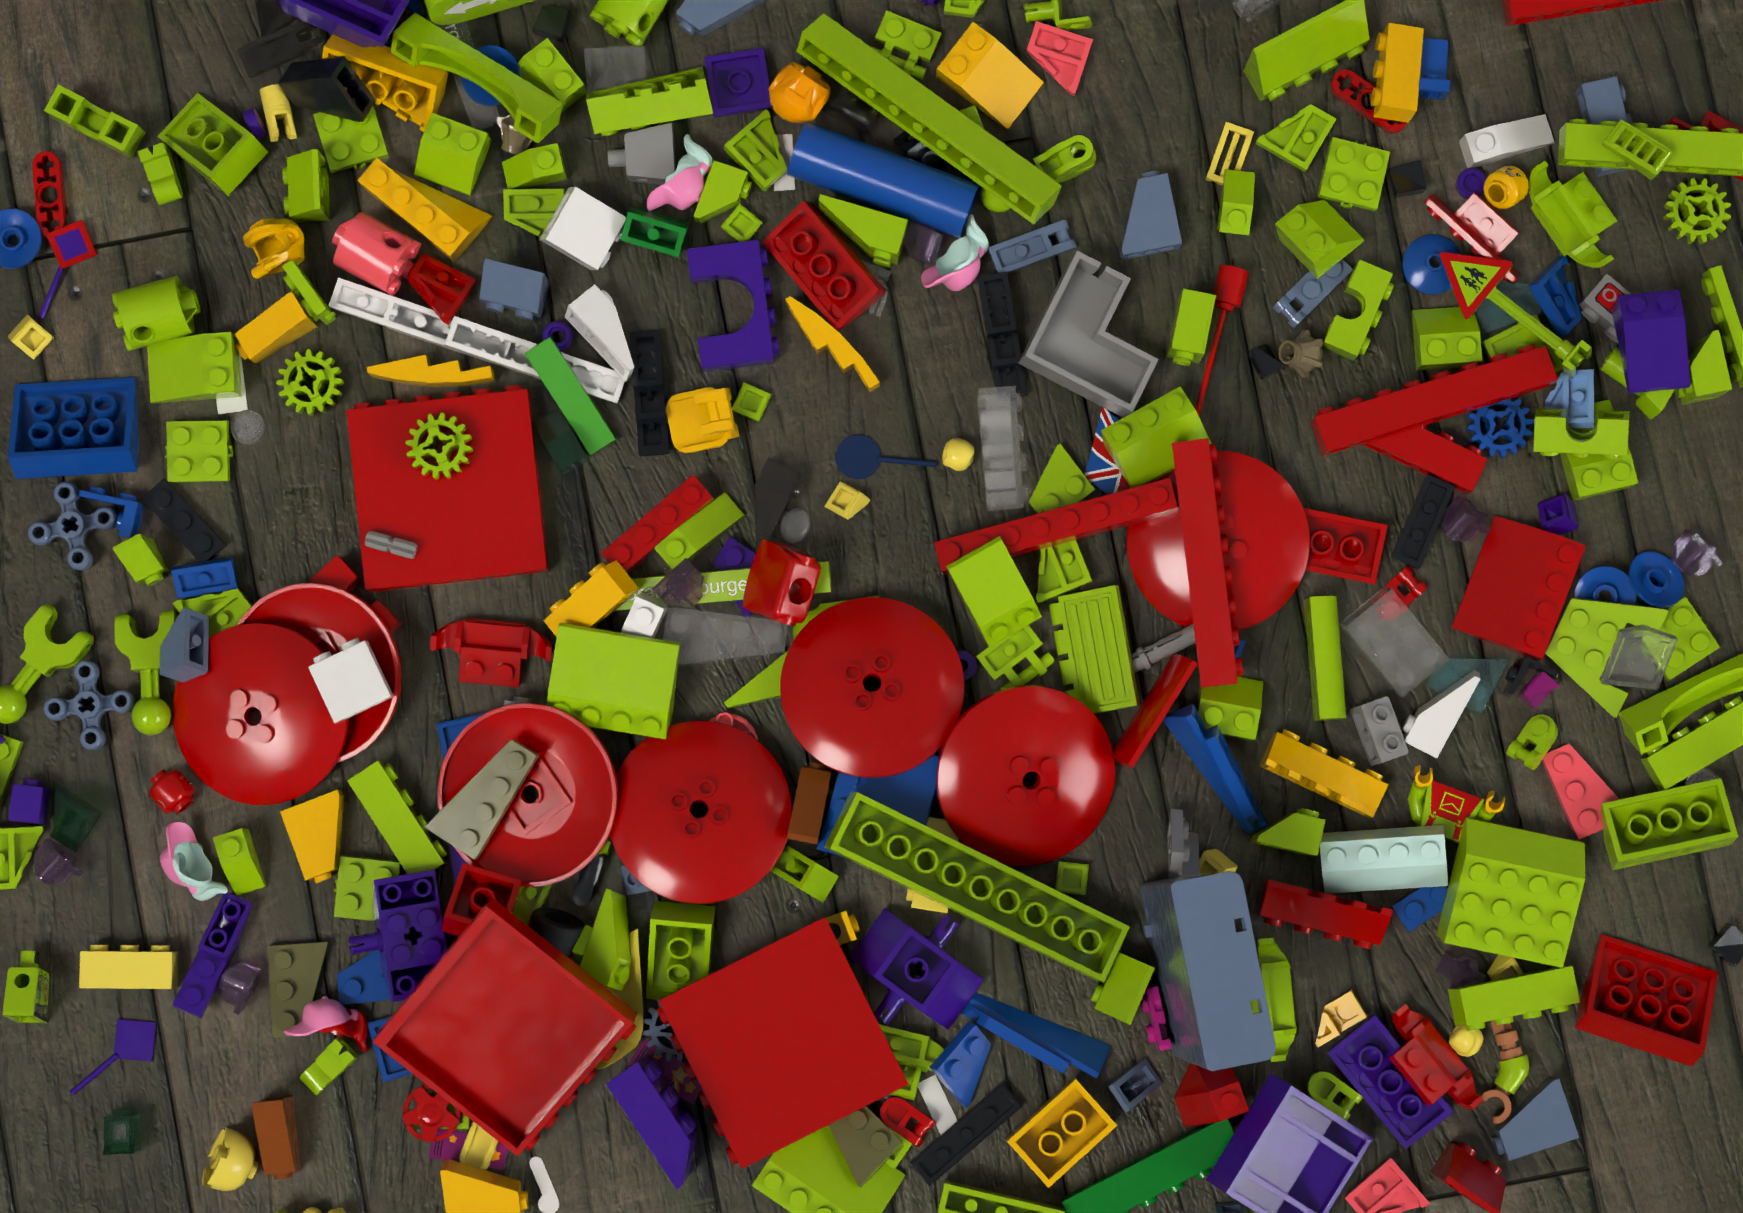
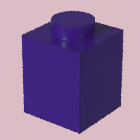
(29, 802)

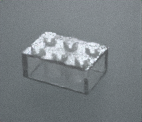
(1393, 641)

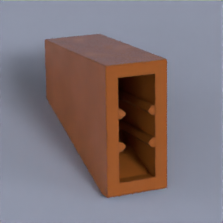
(809, 804)
(277, 1136)

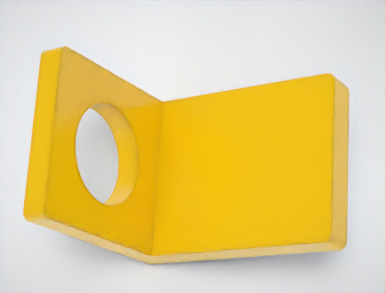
(847, 924)

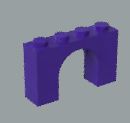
(742, 264)

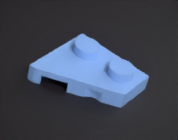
(1576, 397)

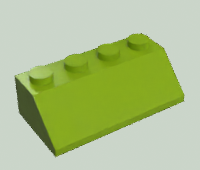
(1667, 824)

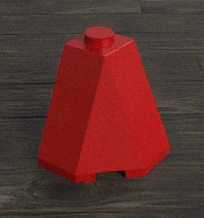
(1209, 1096)

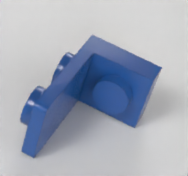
(1433, 70)
(128, 521)

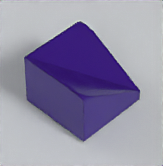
(1558, 515)

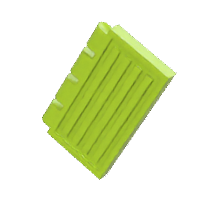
(1096, 648)

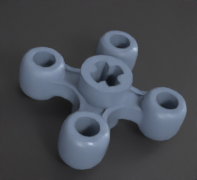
(60, 528)
(77, 706)

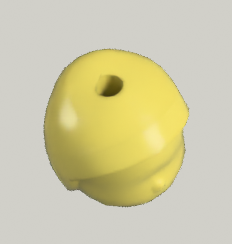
(958, 454)
(1466, 1042)

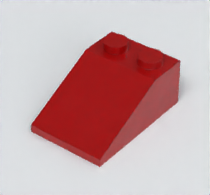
(1470, 1177)

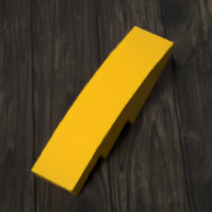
(824, 336)
(421, 373)

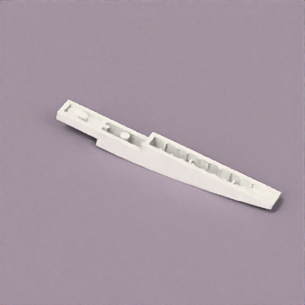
(463, 336)

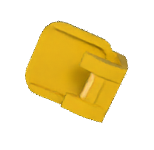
(701, 419)

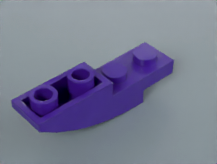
(213, 955)

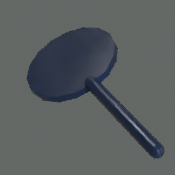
(860, 457)

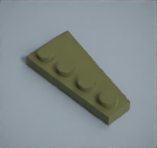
(481, 804)

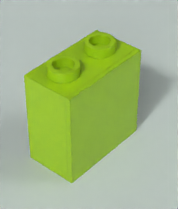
(1191, 327)

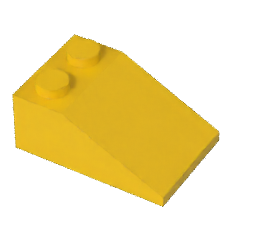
(989, 76)

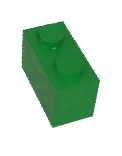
(654, 231)

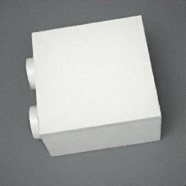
(584, 229)
(350, 680)

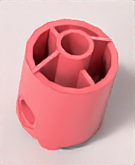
(374, 252)

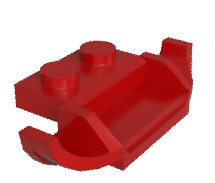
(491, 649)
(1430, 1062)

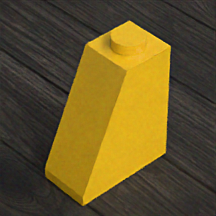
(274, 329)
(316, 834)
(480, 1191)

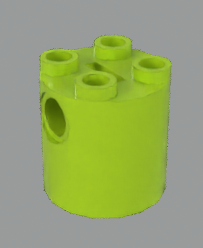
(628, 17)
(155, 312)

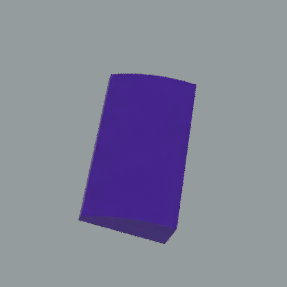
(1366, 1063)

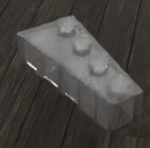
(1001, 448)
(722, 637)

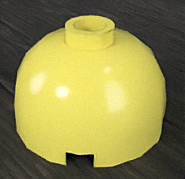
(230, 1161)

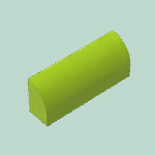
(1325, 658)

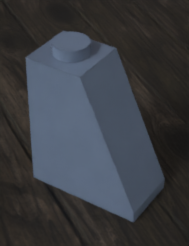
(708, 15)
(1151, 219)
(1536, 1123)

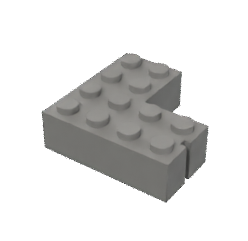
(1076, 349)

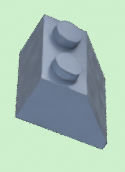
(513, 289)

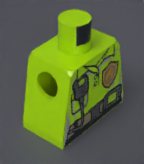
(27, 1002)

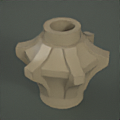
(513, 141)
(1302, 353)

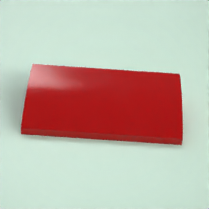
(823, 265)
(1344, 546)
(1153, 710)

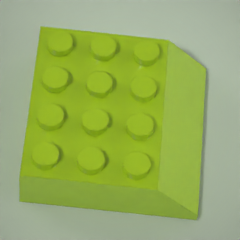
(1513, 892)

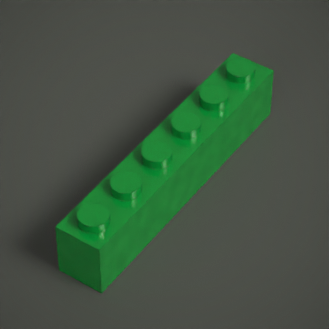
(1154, 1172)

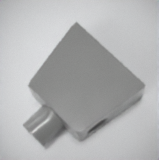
(647, 154)

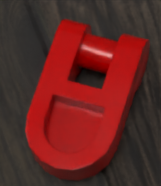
(1416, 587)
(896, 1113)

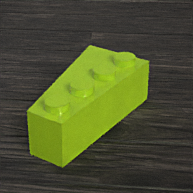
(649, 102)

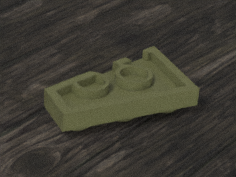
(293, 981)
(864, 1143)

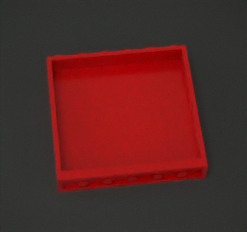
(464, 526)
(506, 1028)
(781, 1043)

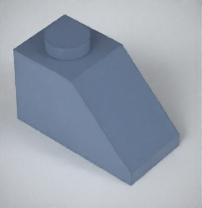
(186, 647)

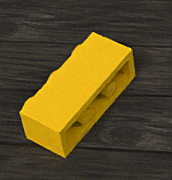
(1397, 72)
(594, 599)

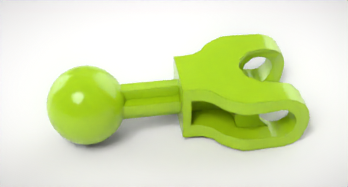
(1056, 163)
(41, 657)
(150, 713)

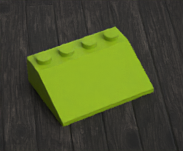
(1308, 49)
(614, 679)
(817, 1179)

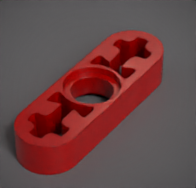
(1345, 96)
(55, 173)

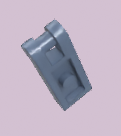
(1031, 248)
(1311, 292)

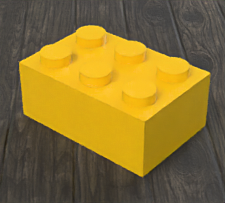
(1061, 1132)

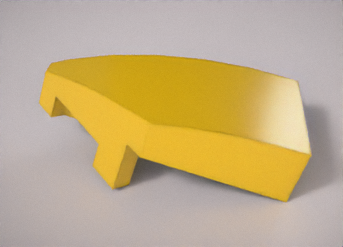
(1339, 1016)

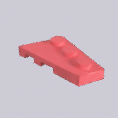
(1577, 790)

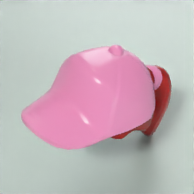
(331, 1016)

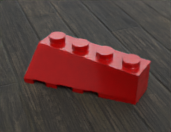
(1324, 913)

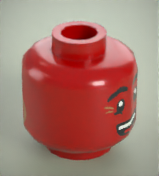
(171, 791)

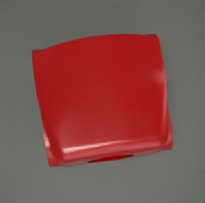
(781, 582)

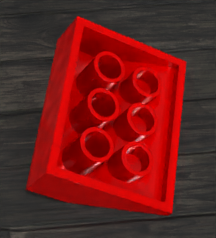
(1518, 587)
(1647, 1000)

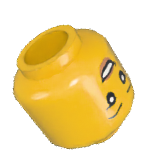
(1506, 187)

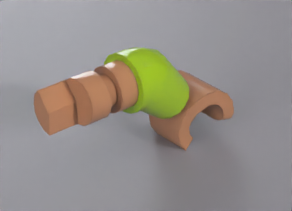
(1512, 1070)

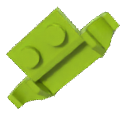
(1571, 215)
(1279, 995)
(913, 1054)

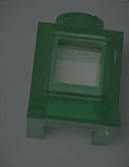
(122, 1132)

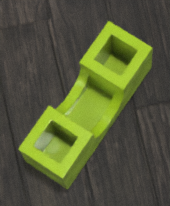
(94, 122)
(1369, 286)
(1555, 436)

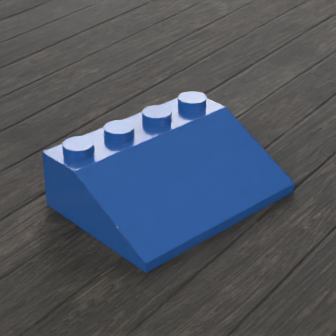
(74, 428)
(906, 793)

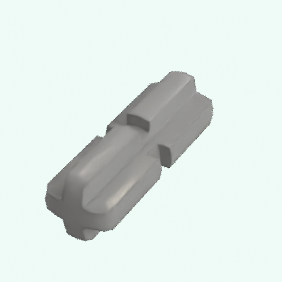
(396, 546)

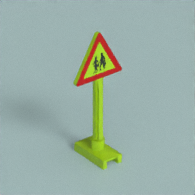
(1476, 280)

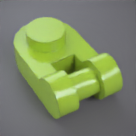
(1540, 731)
(1323, 1089)

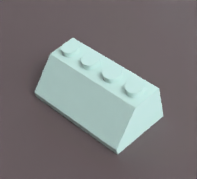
(1384, 859)

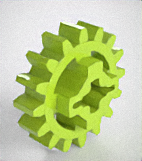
(1687, 205)
(321, 378)
(426, 449)

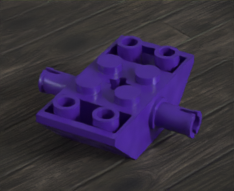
(397, 906)
(937, 993)

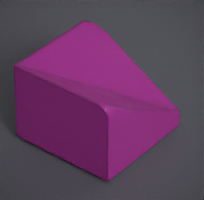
(1537, 689)

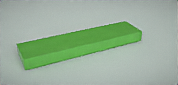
(570, 395)

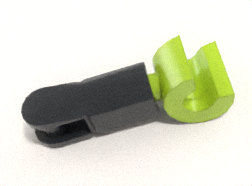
(590, 875)

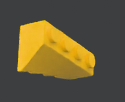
(393, 82)
(431, 213)
(1323, 774)

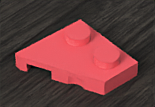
(1060, 54)
(1385, 1191)

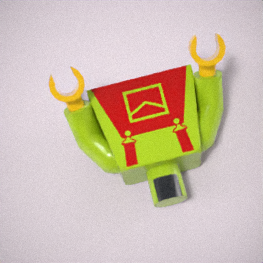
(1443, 805)

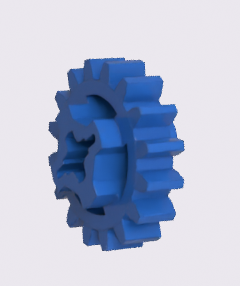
(1508, 433)

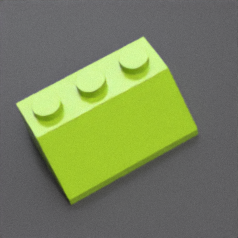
(1144, 438)

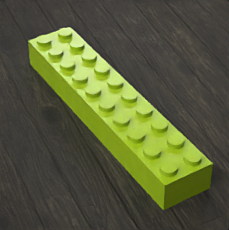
(977, 886)

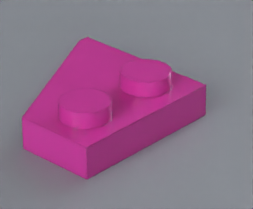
(1156, 1031)

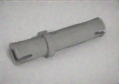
(1163, 648)

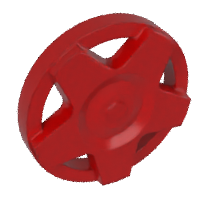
(431, 1114)

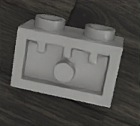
(1379, 731)
(1182, 847)

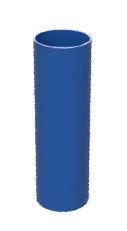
(882, 179)

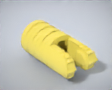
(277, 107)

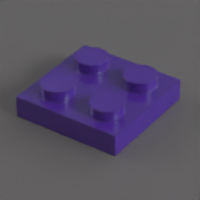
(738, 82)

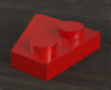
(441, 286)

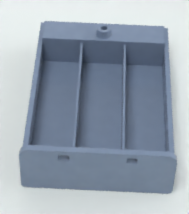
(1208, 970)

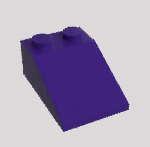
(1652, 340)

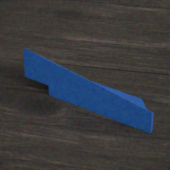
(1218, 766)
(1038, 1037)

